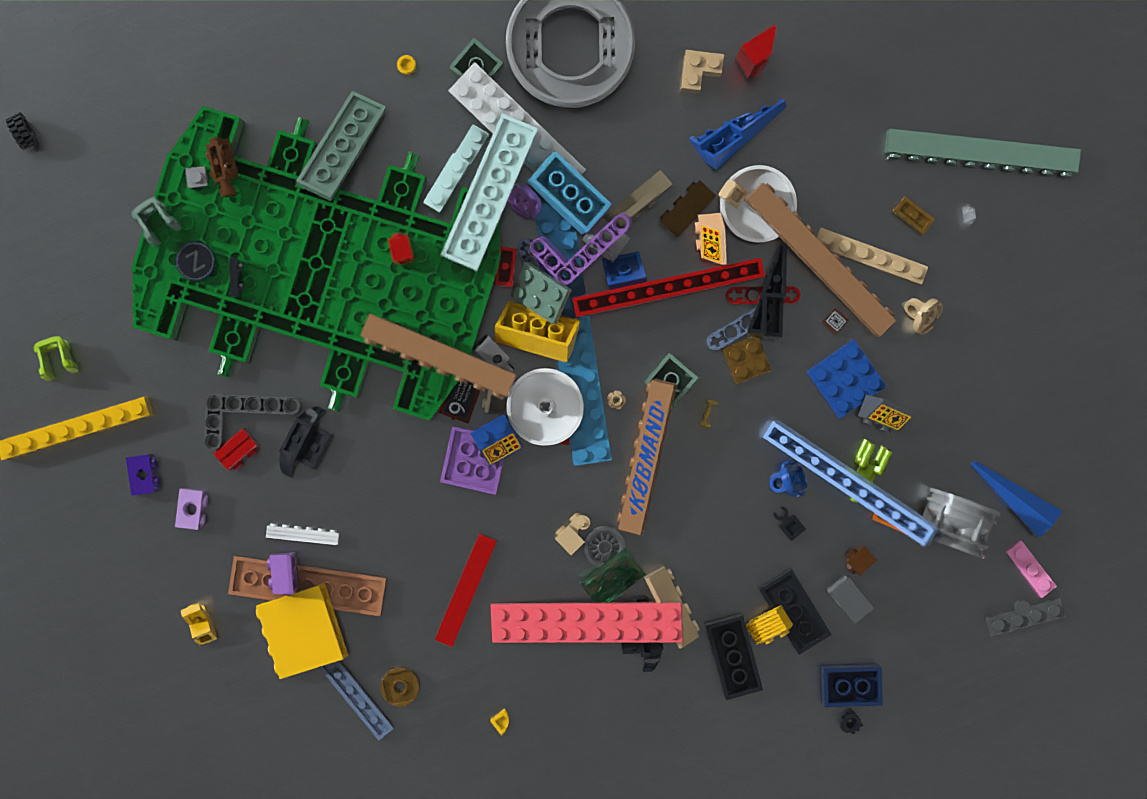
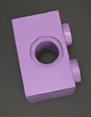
(184, 518)

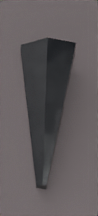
(768, 314)

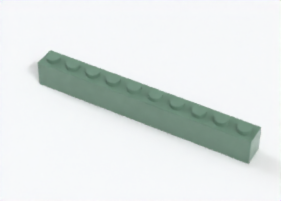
(982, 152)

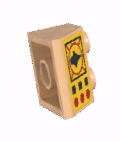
(711, 238)

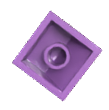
(283, 573)

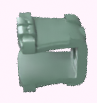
(148, 208)

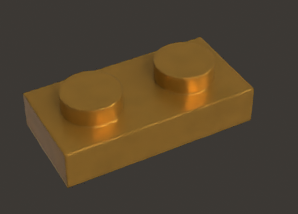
(913, 215)

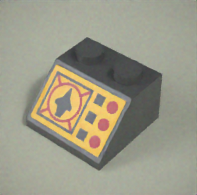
(884, 413)

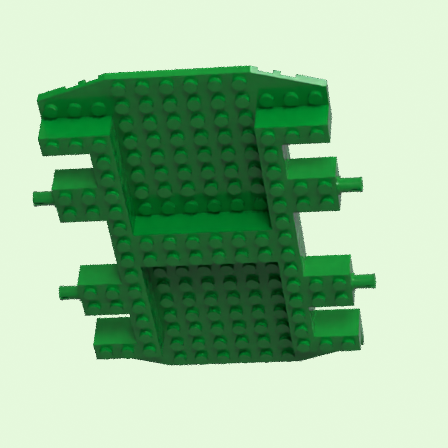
(309, 264)

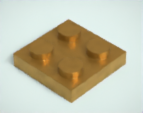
(746, 359)

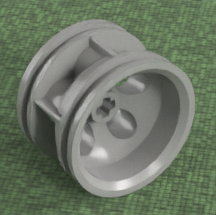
(960, 522)

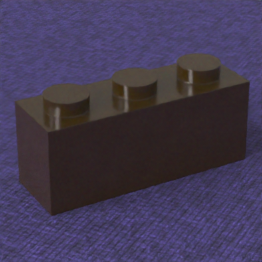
(687, 208)

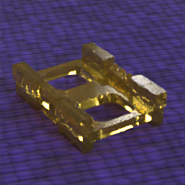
(710, 403)

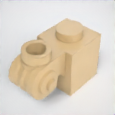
(568, 536)

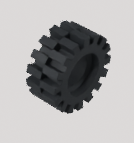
(21, 131)

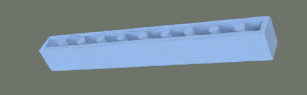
(851, 483)

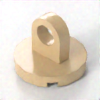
(924, 314)

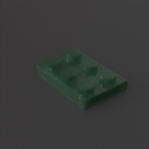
(613, 577)

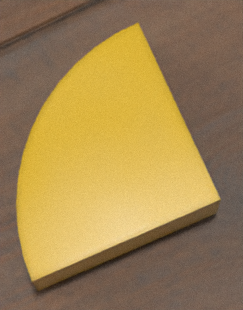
(501, 721)

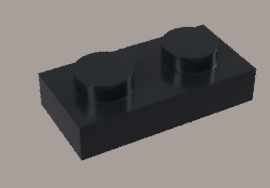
(236, 269)

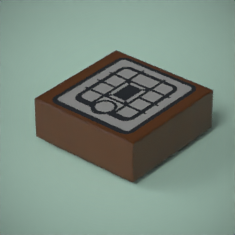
(835, 321)

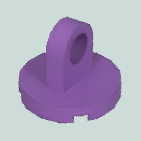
(525, 201)

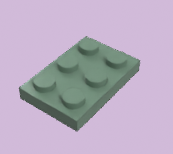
(540, 292)

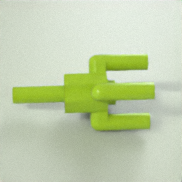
(869, 467)

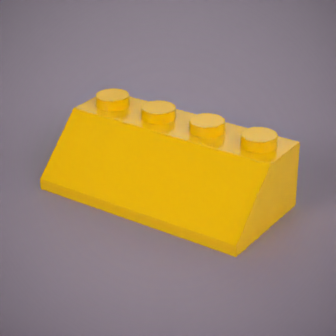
(530, 332)

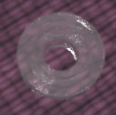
(969, 213)

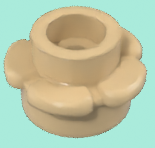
(611, 400)

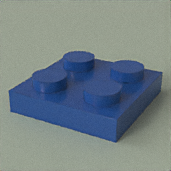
(624, 271)

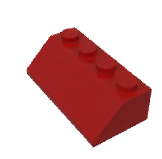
(755, 53)

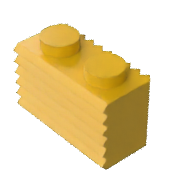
(769, 625)

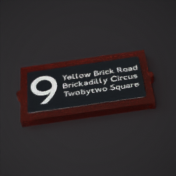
(460, 402)

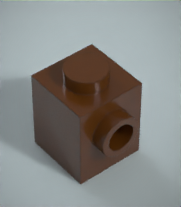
(859, 560)

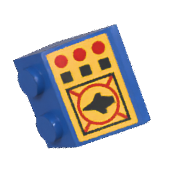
(496, 440)

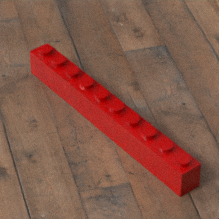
(667, 287)

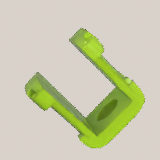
(42, 347)

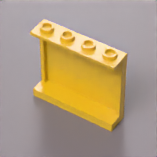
(301, 631)

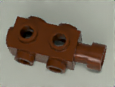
(224, 164)

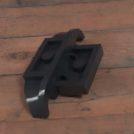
(304, 442)
(649, 650)

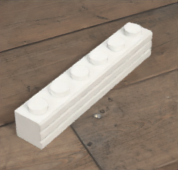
(305, 535)

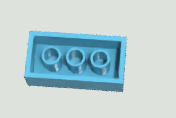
(568, 192)

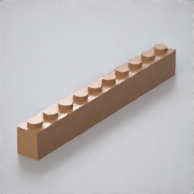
(820, 259)

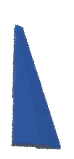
(721, 144)
(1030, 509)

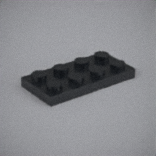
(808, 625)

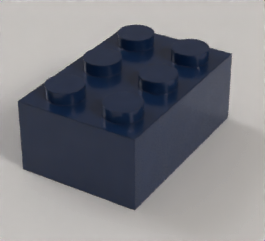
(851, 685)

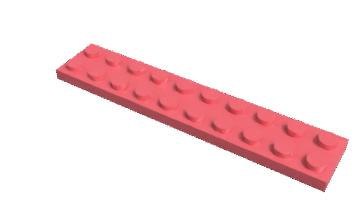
(586, 622)

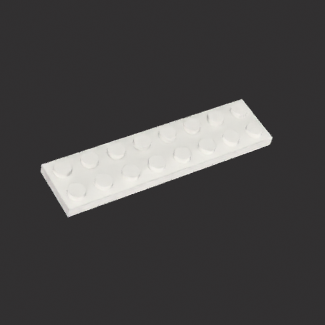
(488, 102)

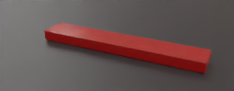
(465, 590)

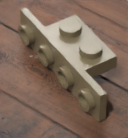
(640, 198)

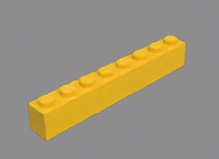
(75, 428)

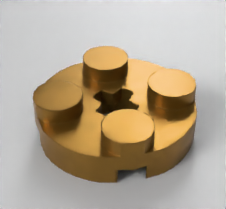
(409, 692)

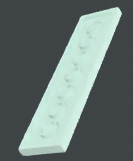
(489, 192)

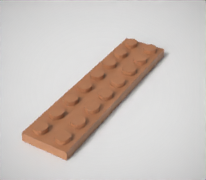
(346, 590)

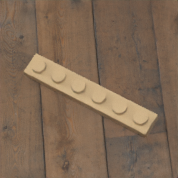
(873, 256)

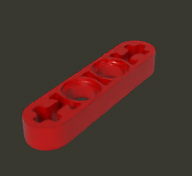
(759, 289)

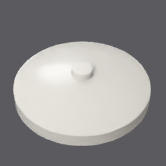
(744, 220)
(545, 406)

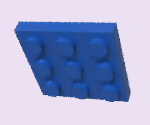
(846, 379)

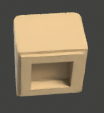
(733, 193)

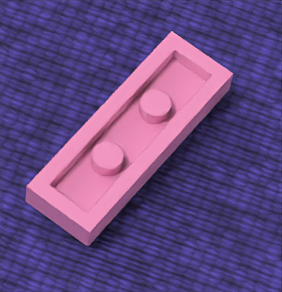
(1031, 569)

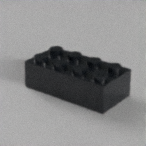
(733, 656)

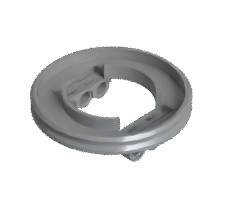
(615, 52)

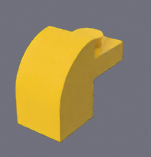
(200, 624)

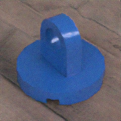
(793, 479)

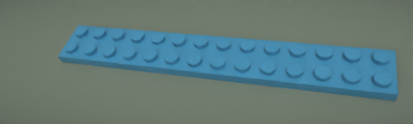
(590, 439)

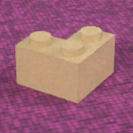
(698, 64)

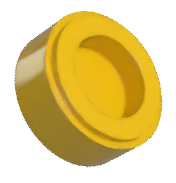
(406, 65)

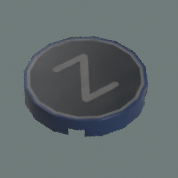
(195, 261)

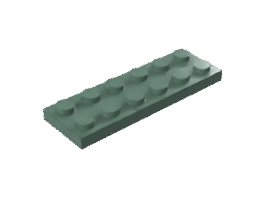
(341, 145)

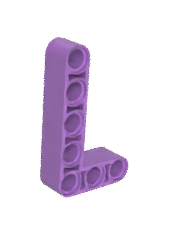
(585, 253)

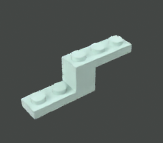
(456, 168)

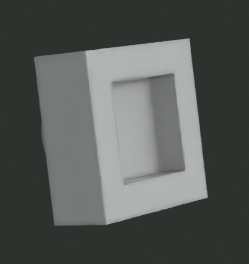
(197, 177)

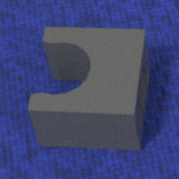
(850, 599)

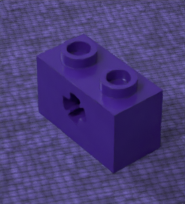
(139, 484)

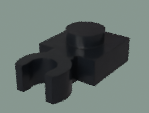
(791, 525)

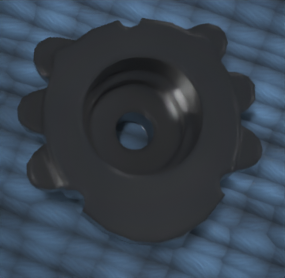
(852, 726)

